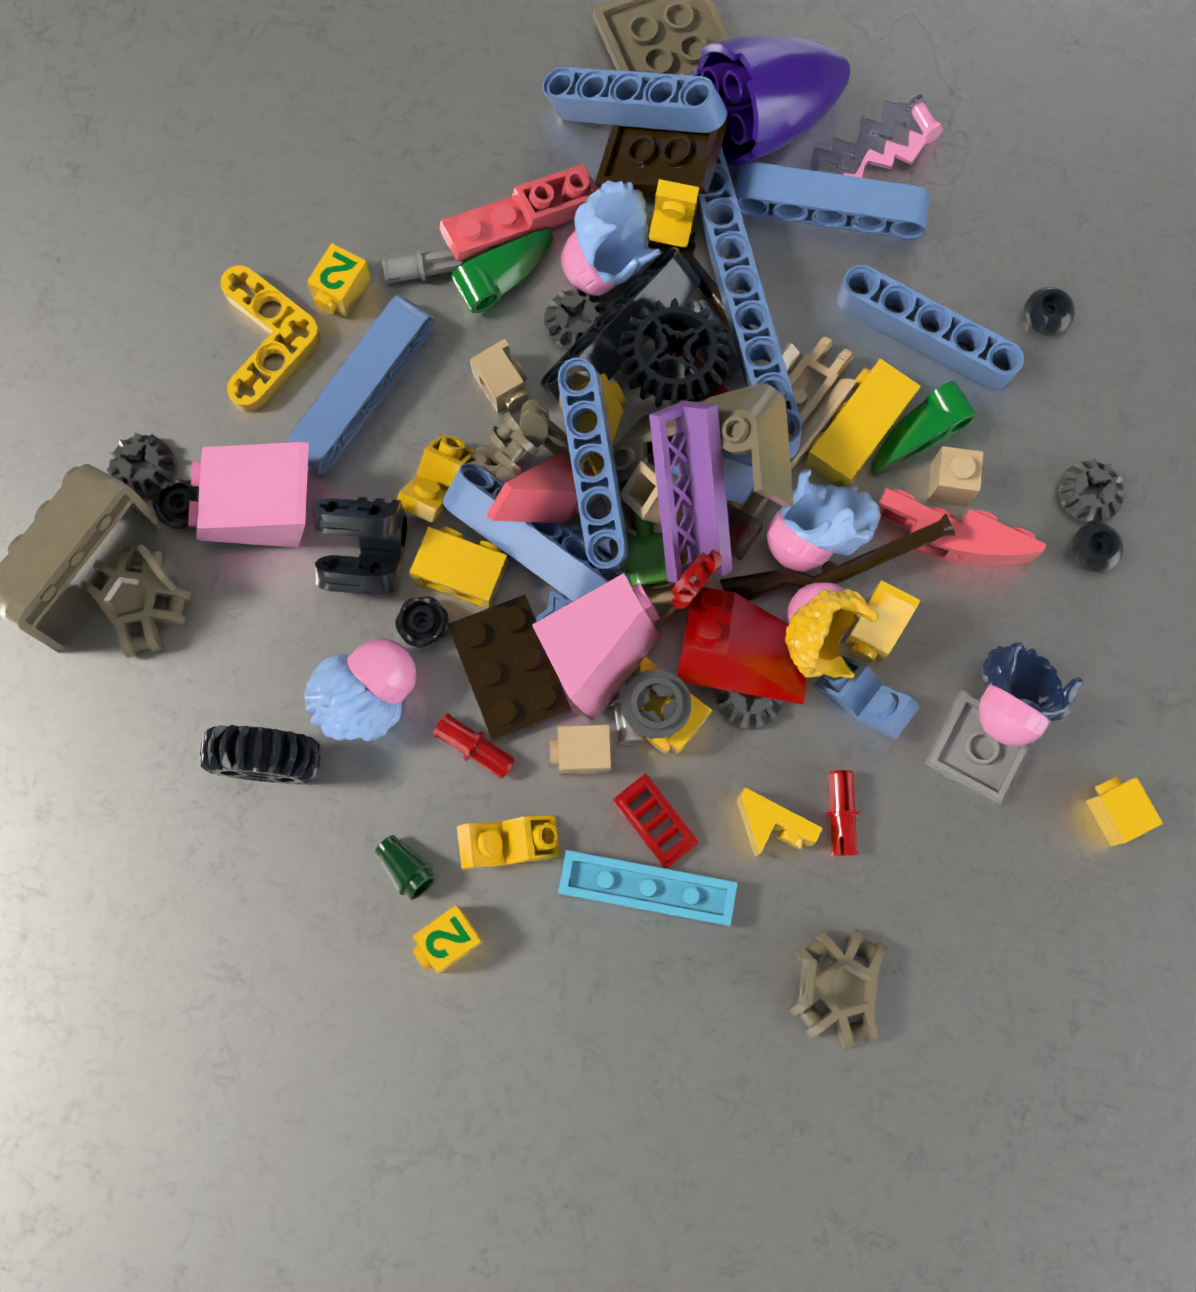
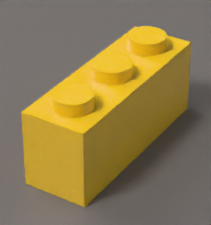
(861, 424)

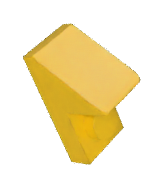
(673, 213)
(763, 816)

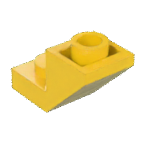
(435, 474)
(508, 842)

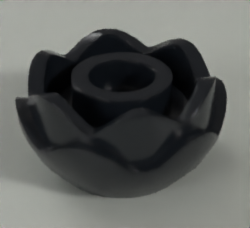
(1041, 318)
(169, 496)
(1088, 556)
(415, 610)

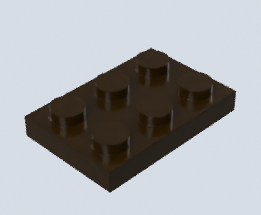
(655, 154)
(508, 668)

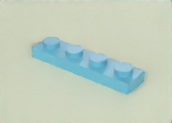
(647, 888)

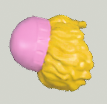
(817, 622)

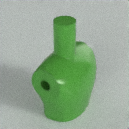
(646, 557)

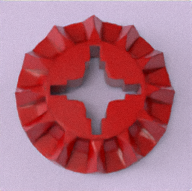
(695, 578)

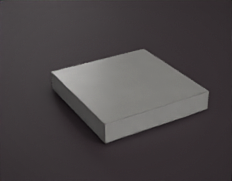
(971, 756)

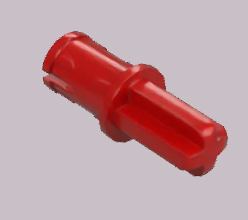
(474, 746)
(842, 813)

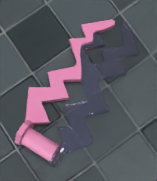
(862, 154)

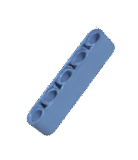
(635, 99)
(832, 200)
(937, 345)
(362, 382)
(581, 448)
(541, 547)

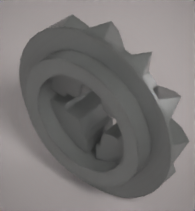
(557, 320)
(147, 480)
(1085, 507)
(666, 686)
(734, 709)

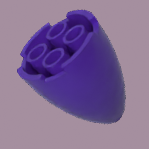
(771, 89)

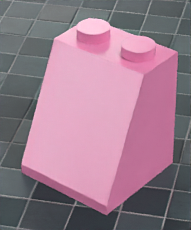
(251, 494)
(599, 641)

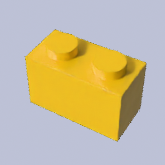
(459, 567)

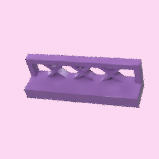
(698, 486)

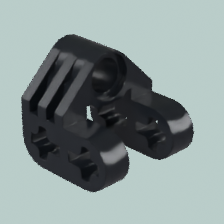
(381, 544)

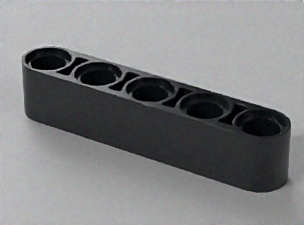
(664, 279)

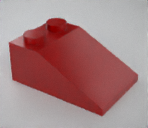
(738, 648)

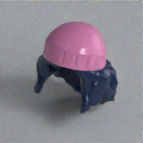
(1022, 695)

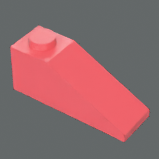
(539, 494)

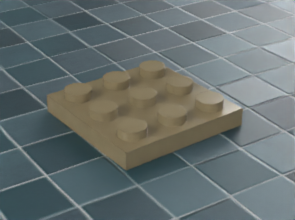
(658, 33)

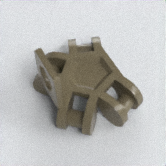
(519, 440)
(131, 596)
(843, 986)

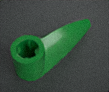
(497, 271)
(932, 421)

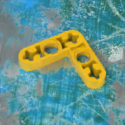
(280, 330)

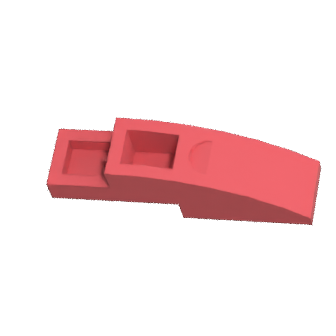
(531, 208)
(978, 537)

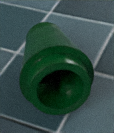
(406, 868)

